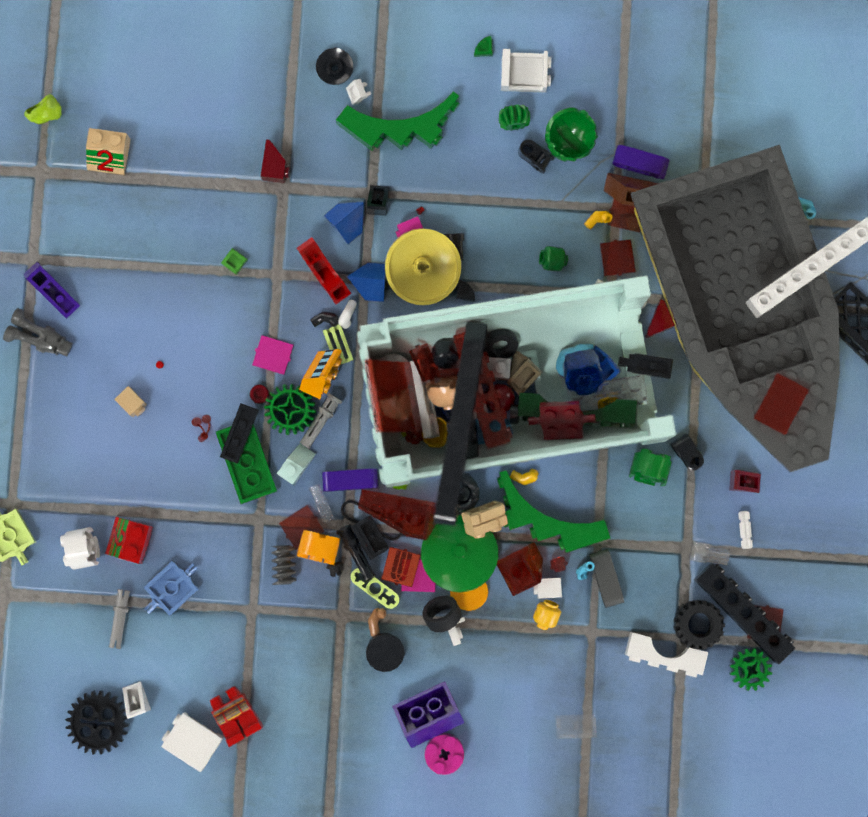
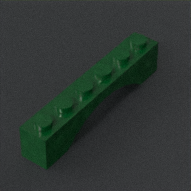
(619, 412)

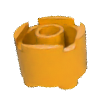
(318, 547)

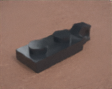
(647, 365)

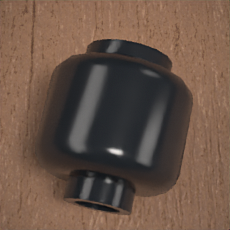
(445, 354)

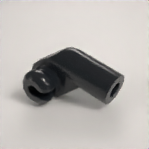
(325, 316)

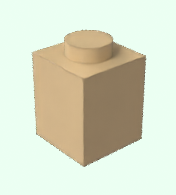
(131, 402)

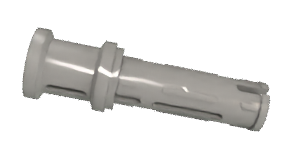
(324, 414)

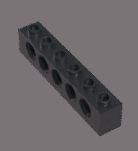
(784, 644)

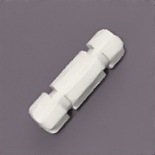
(745, 529)

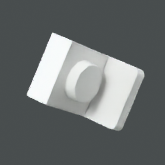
(455, 634)

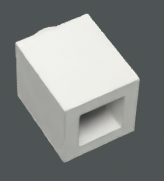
(548, 588)

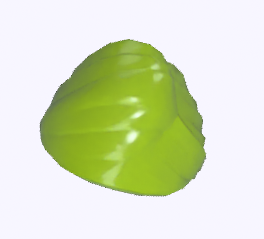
(44, 111)

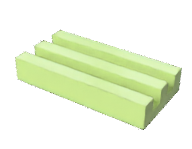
(332, 330)

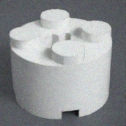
(80, 548)

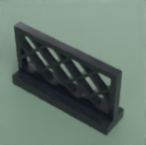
(848, 333)

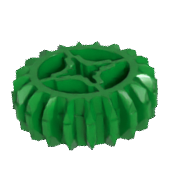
(289, 418)

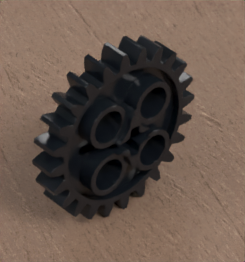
(96, 740)

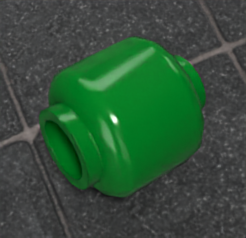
(553, 258)

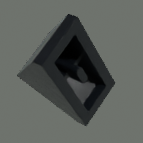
(377, 200)

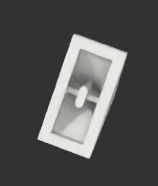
(135, 700)

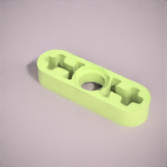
(375, 596)

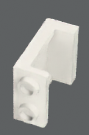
(525, 72)
(191, 741)

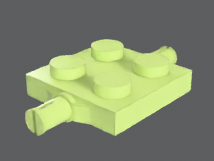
(14, 537)

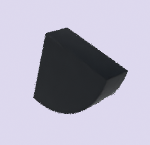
(465, 292)

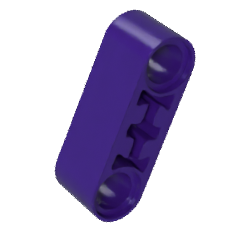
(640, 162)
(350, 480)

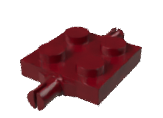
(561, 420)

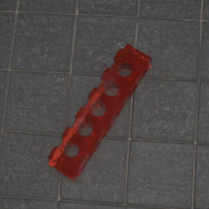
(491, 438)

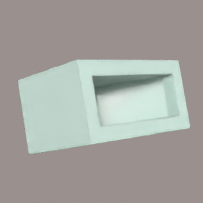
(296, 464)

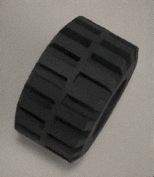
(715, 624)

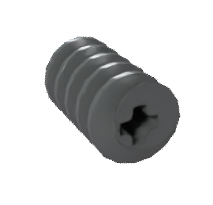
(284, 565)

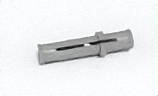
(119, 618)

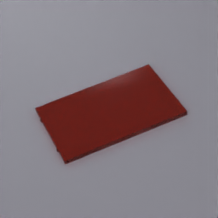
(392, 396)

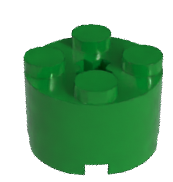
(650, 468)

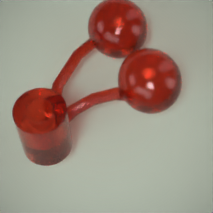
(197, 422)

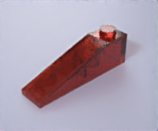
(405, 514)

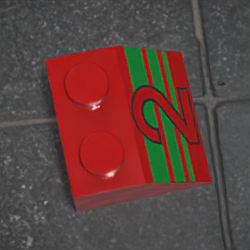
(129, 540)

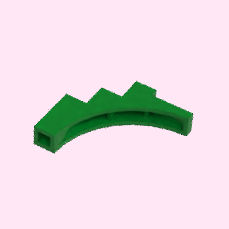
(399, 132)
(571, 534)

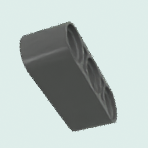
(606, 578)

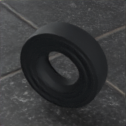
(501, 335)

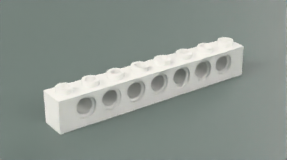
(809, 269)

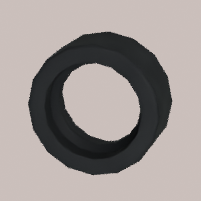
(444, 623)

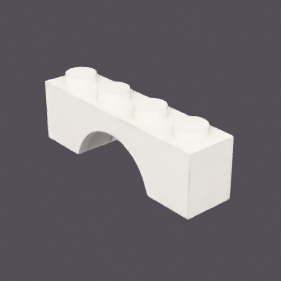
(690, 660)

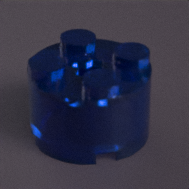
(583, 372)

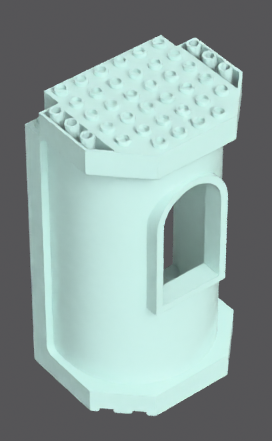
(543, 327)

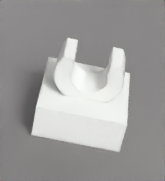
(356, 91)

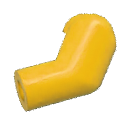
(598, 217)
(526, 478)

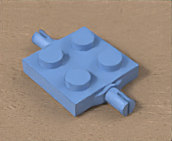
(171, 588)

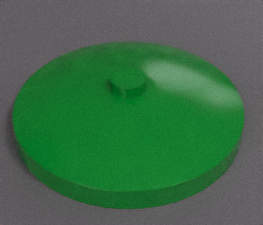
(457, 559)

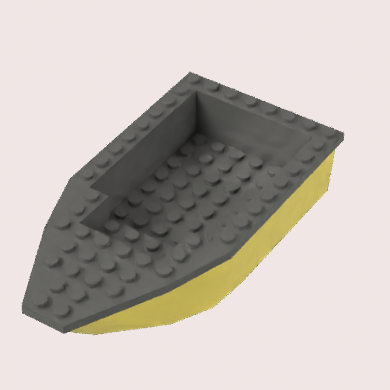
(714, 247)

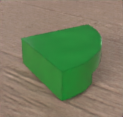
(484, 47)

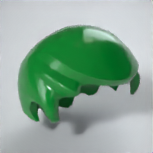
(571, 134)

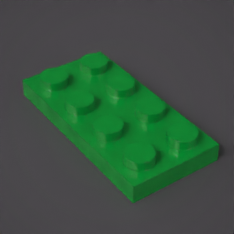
(252, 474)

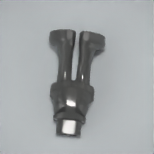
(48, 339)

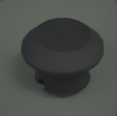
(336, 568)

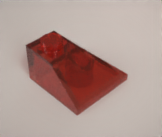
(522, 568)

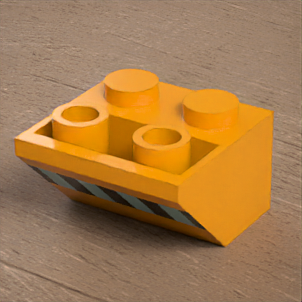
(321, 372)

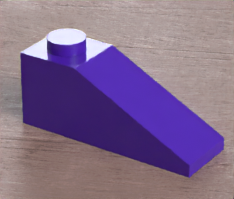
(51, 290)

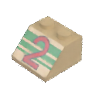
(107, 151)

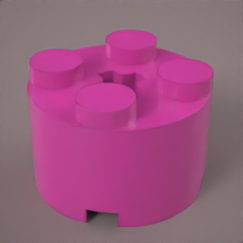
(440, 764)

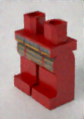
(231, 712)

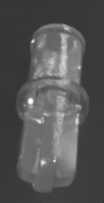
(321, 503)

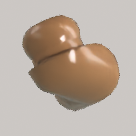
(373, 620)

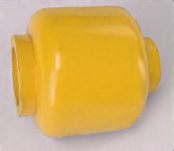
(547, 614)

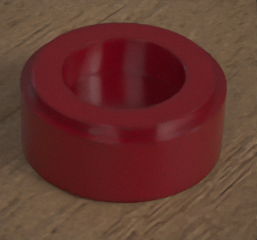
(259, 394)

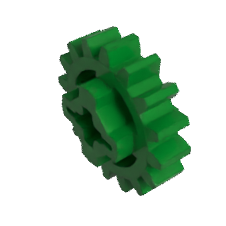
(746, 676)

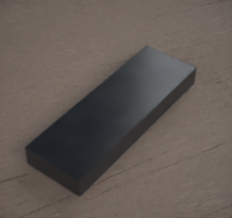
(239, 433)

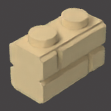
(484, 519)

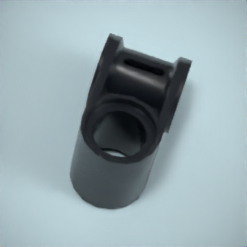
(536, 156)
(685, 449)

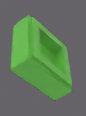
(234, 261)

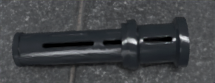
(351, 544)

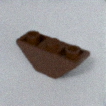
(621, 187)

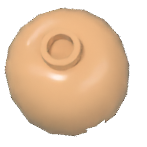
(443, 392)

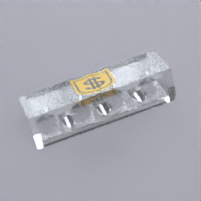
(622, 388)

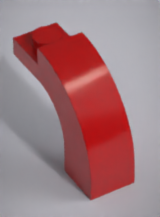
(323, 271)

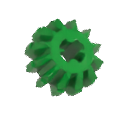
(514, 117)

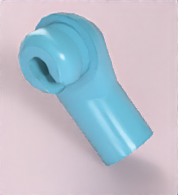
(808, 208)
(583, 569)

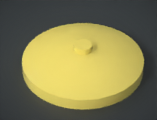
(423, 266)

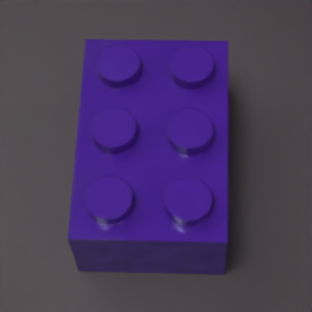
(428, 714)

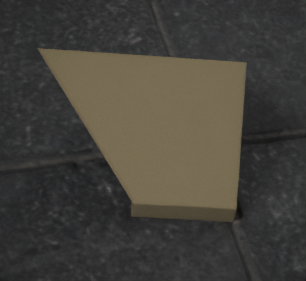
(522, 373)

